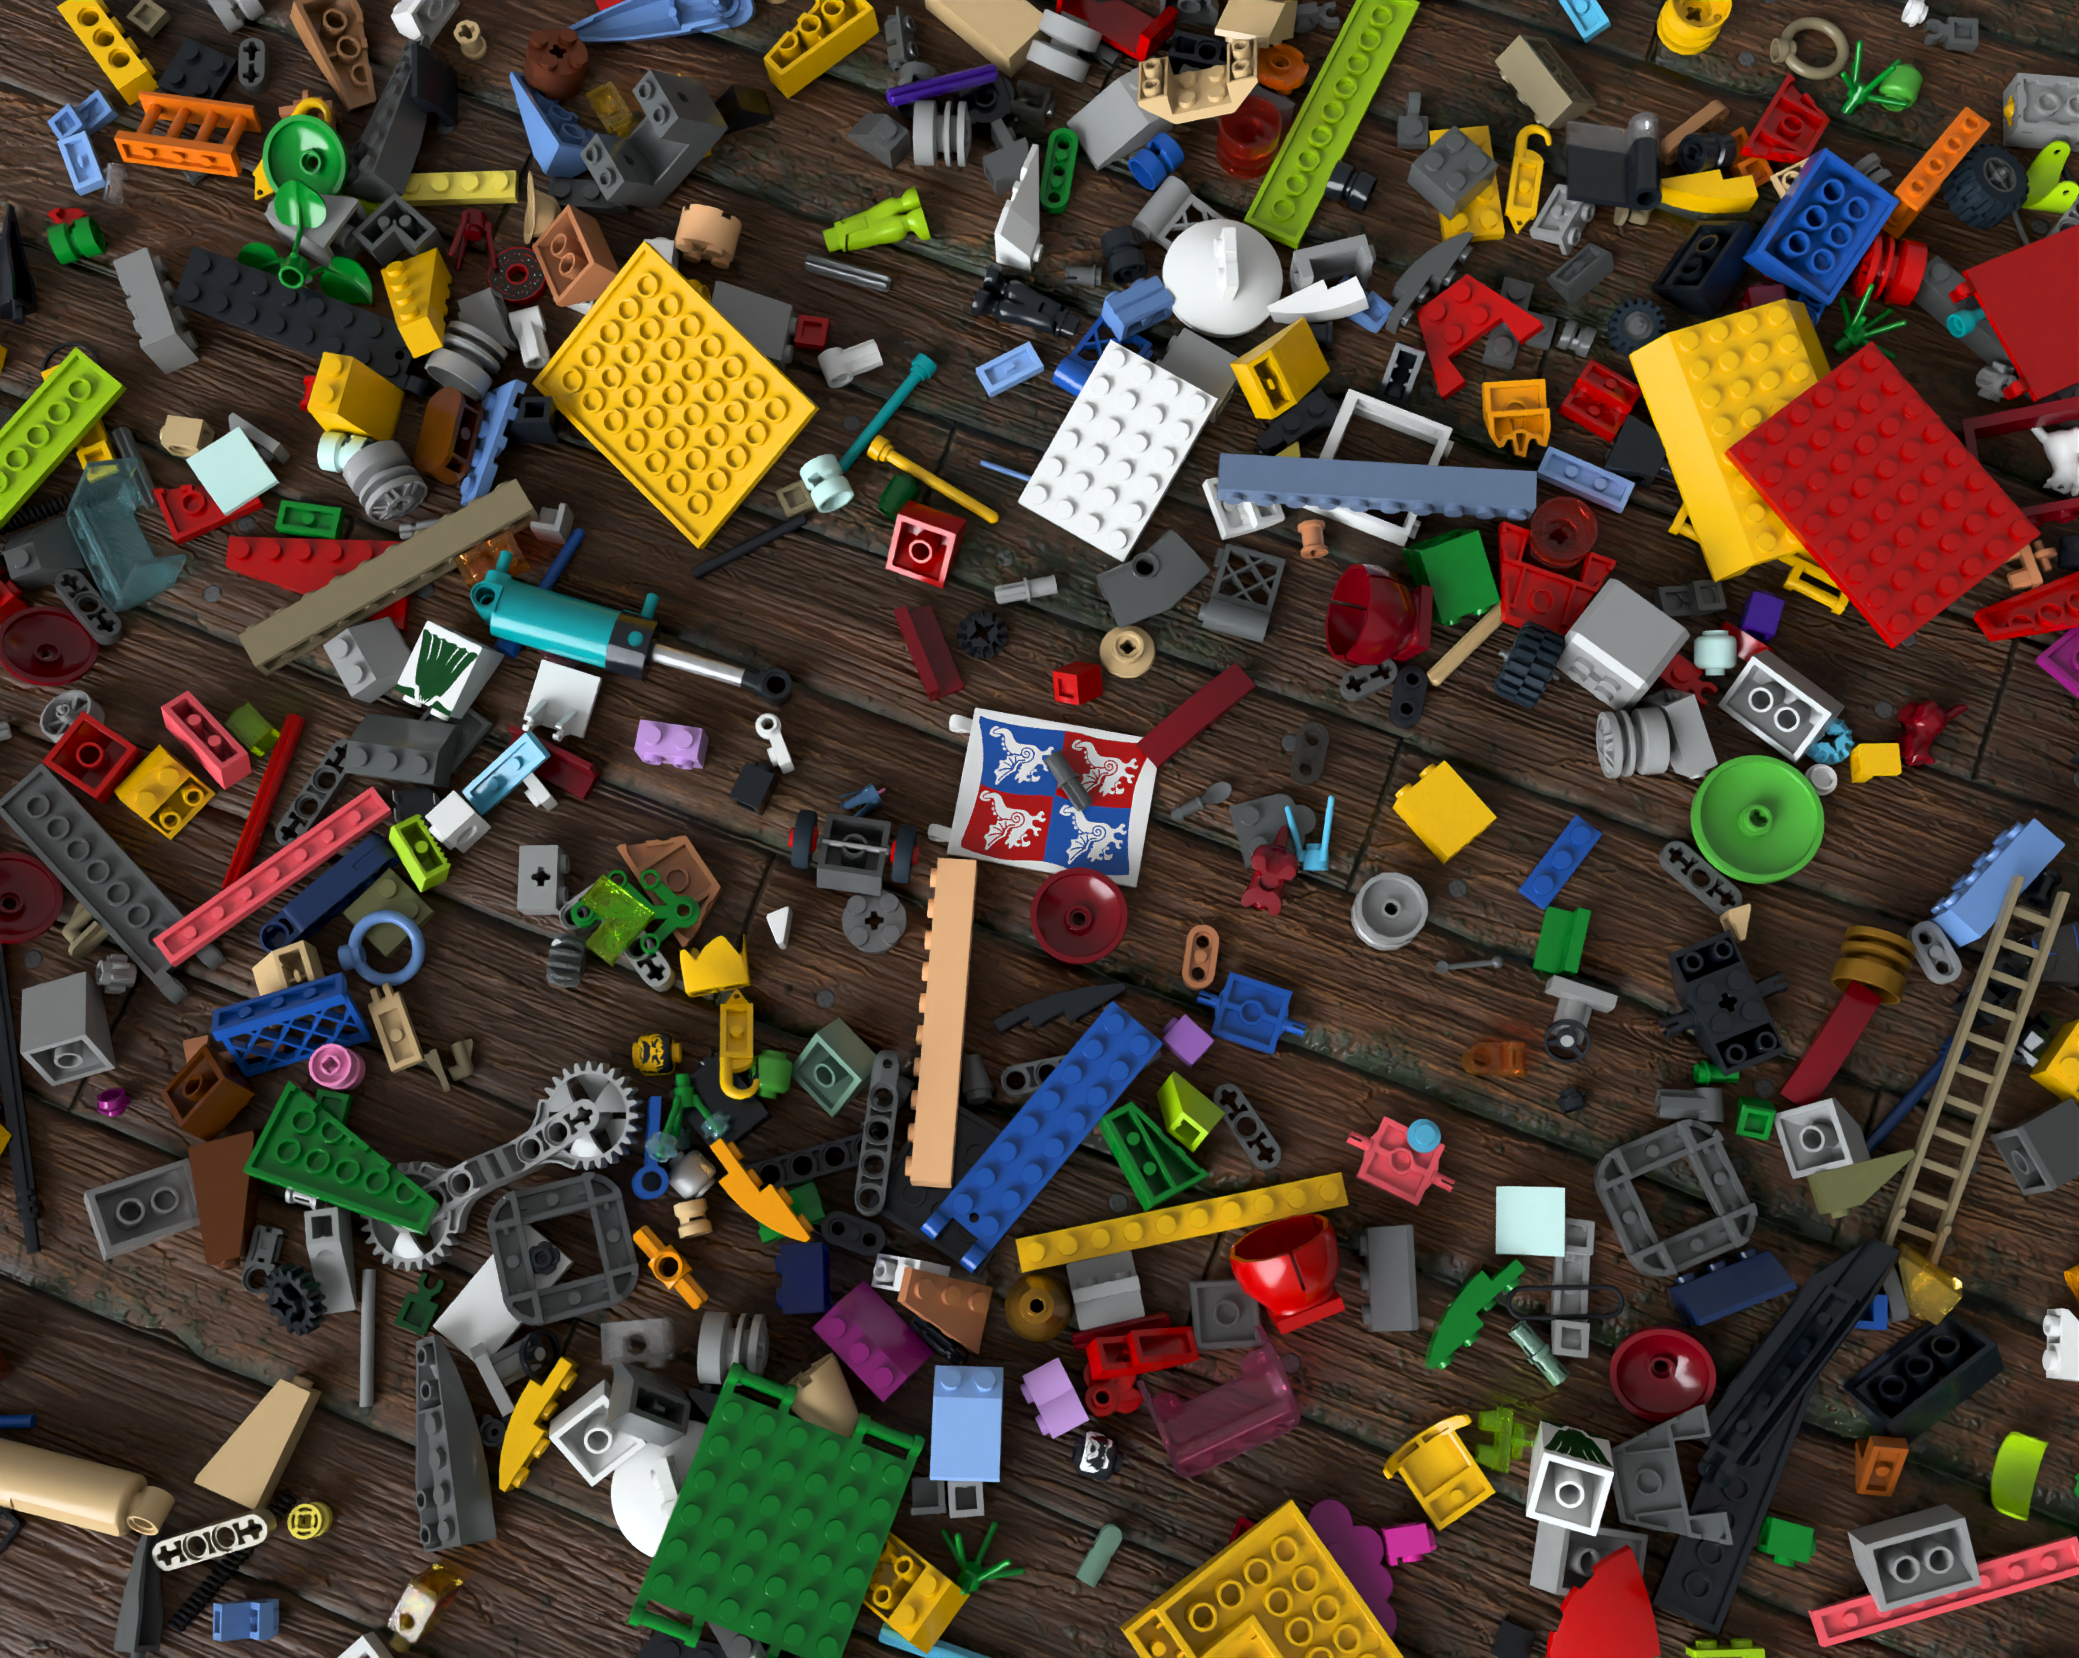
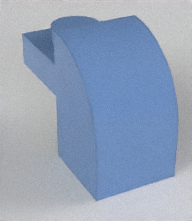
(246, 1619)

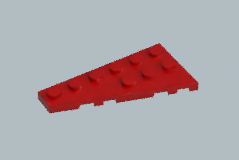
(309, 565)

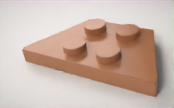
(680, 871)

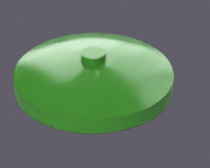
(1757, 819)

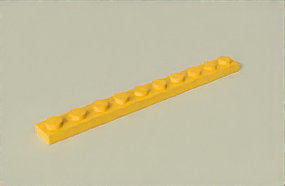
(1181, 1222)

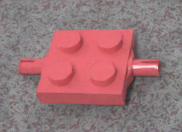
(1395, 1165)

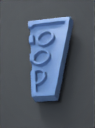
(490, 442)

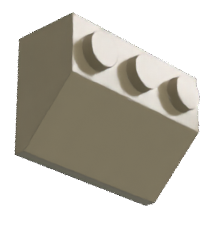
(1544, 82)

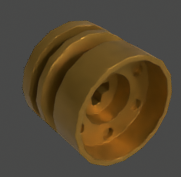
(1875, 962)

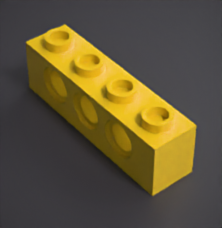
(109, 48)

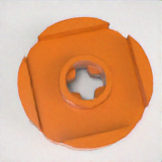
(1283, 78)

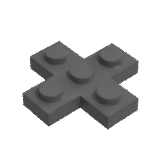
(1501, 343)

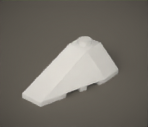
(1019, 224)

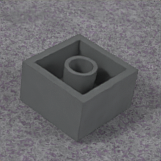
(1452, 172)

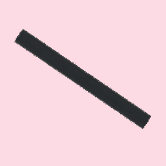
(749, 546)

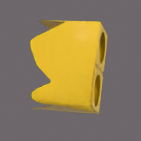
(715, 968)

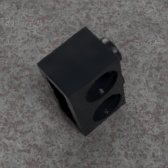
(1995, 992)

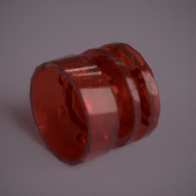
(1249, 138)
(1568, 521)

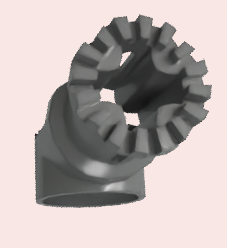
(904, 1090)

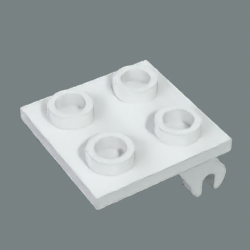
(561, 700)

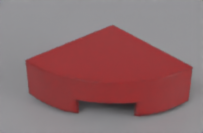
(67, 215)

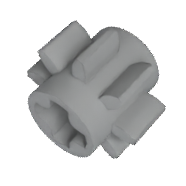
(1993, 380)
(116, 974)

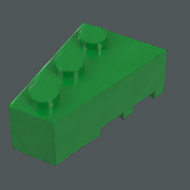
(1147, 1157)

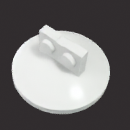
(1222, 278)
(648, 1487)

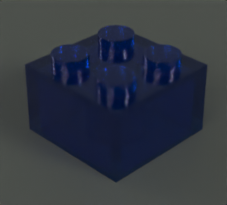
(804, 1279)

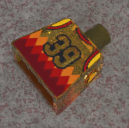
(422, 1606)

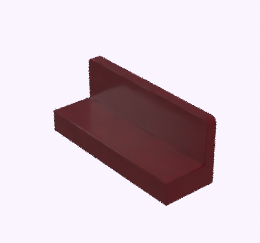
(929, 652)
(563, 768)

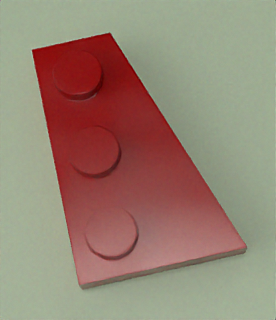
(193, 511)

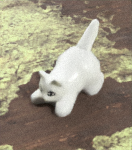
(2063, 453)

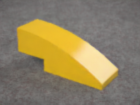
(1710, 193)

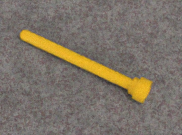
(882, 451)

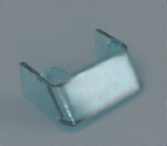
(112, 540)

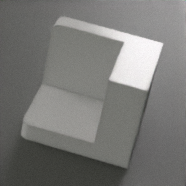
(554, 524)

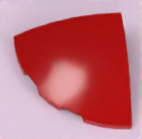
(1608, 1614)

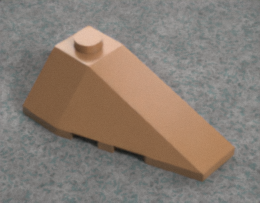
(338, 45)

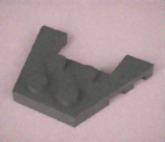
(1651, 1484)

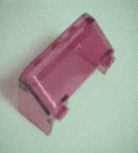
(1228, 1417)

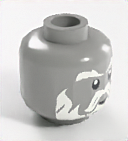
(691, 1174)

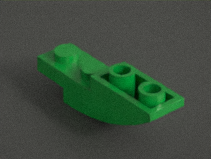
(1459, 1319)

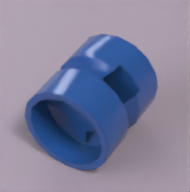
(1156, 161)

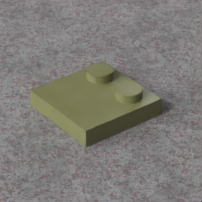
(394, 894)

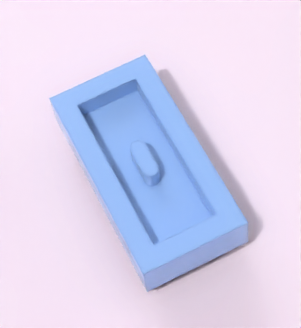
(82, 163)
(1009, 369)

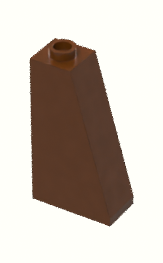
(225, 1197)

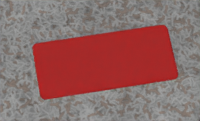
(1746, 644)

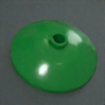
(295, 145)

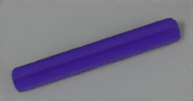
(941, 85)

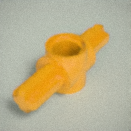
(682, 1280)

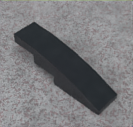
(1072, 1004)

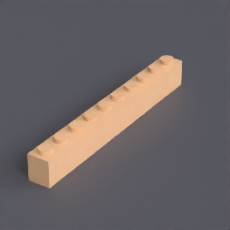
(944, 1024)

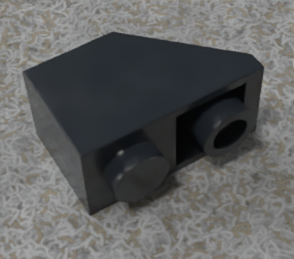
(535, 421)

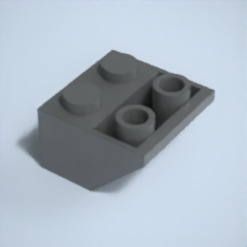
(647, 1405)

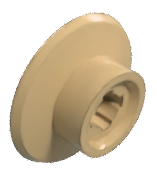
(1130, 664)

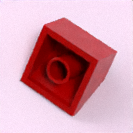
(925, 543)
(93, 757)

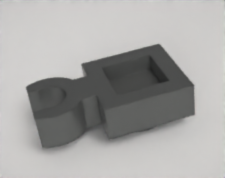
(1956, 33)

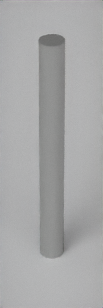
(367, 1338)

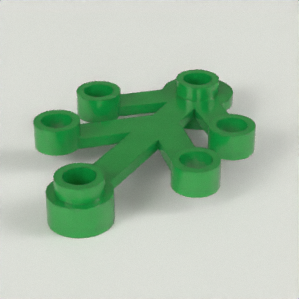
(666, 911)

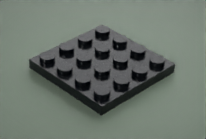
(913, 1205)

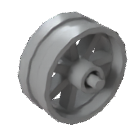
(65, 709)

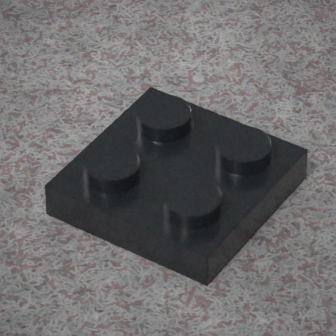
(198, 72)

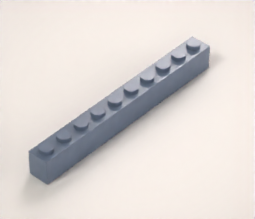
(1376, 486)

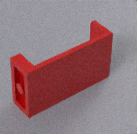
(1124, 25)

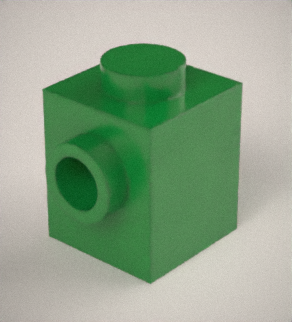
(1786, 1541)

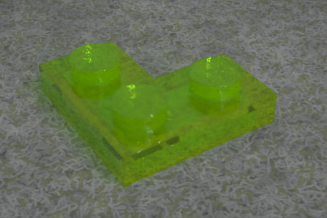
(623, 917)

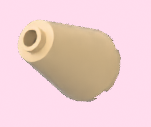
(825, 1397)

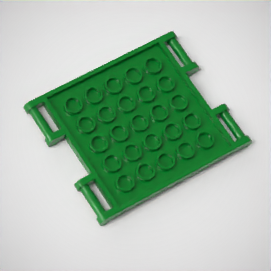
(776, 1525)

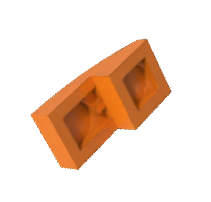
(1749, 165)

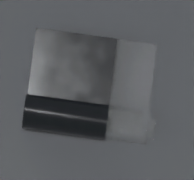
(1615, 163)

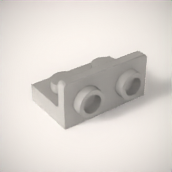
(1562, 220)

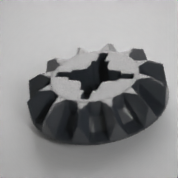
(978, 647)

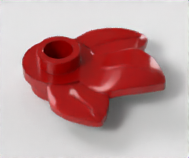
(1119, 1391)

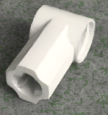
(529, 329)
(842, 365)

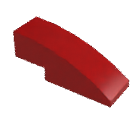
(1141, 1352)

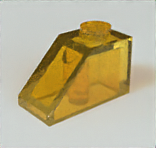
(1927, 1288)

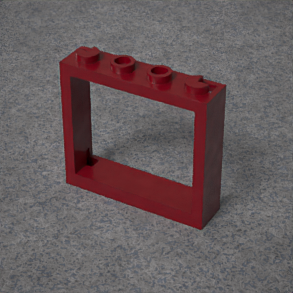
(2024, 419)

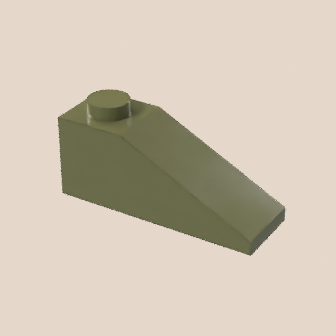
(1854, 1184)

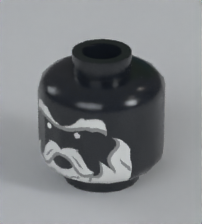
(1097, 1456)

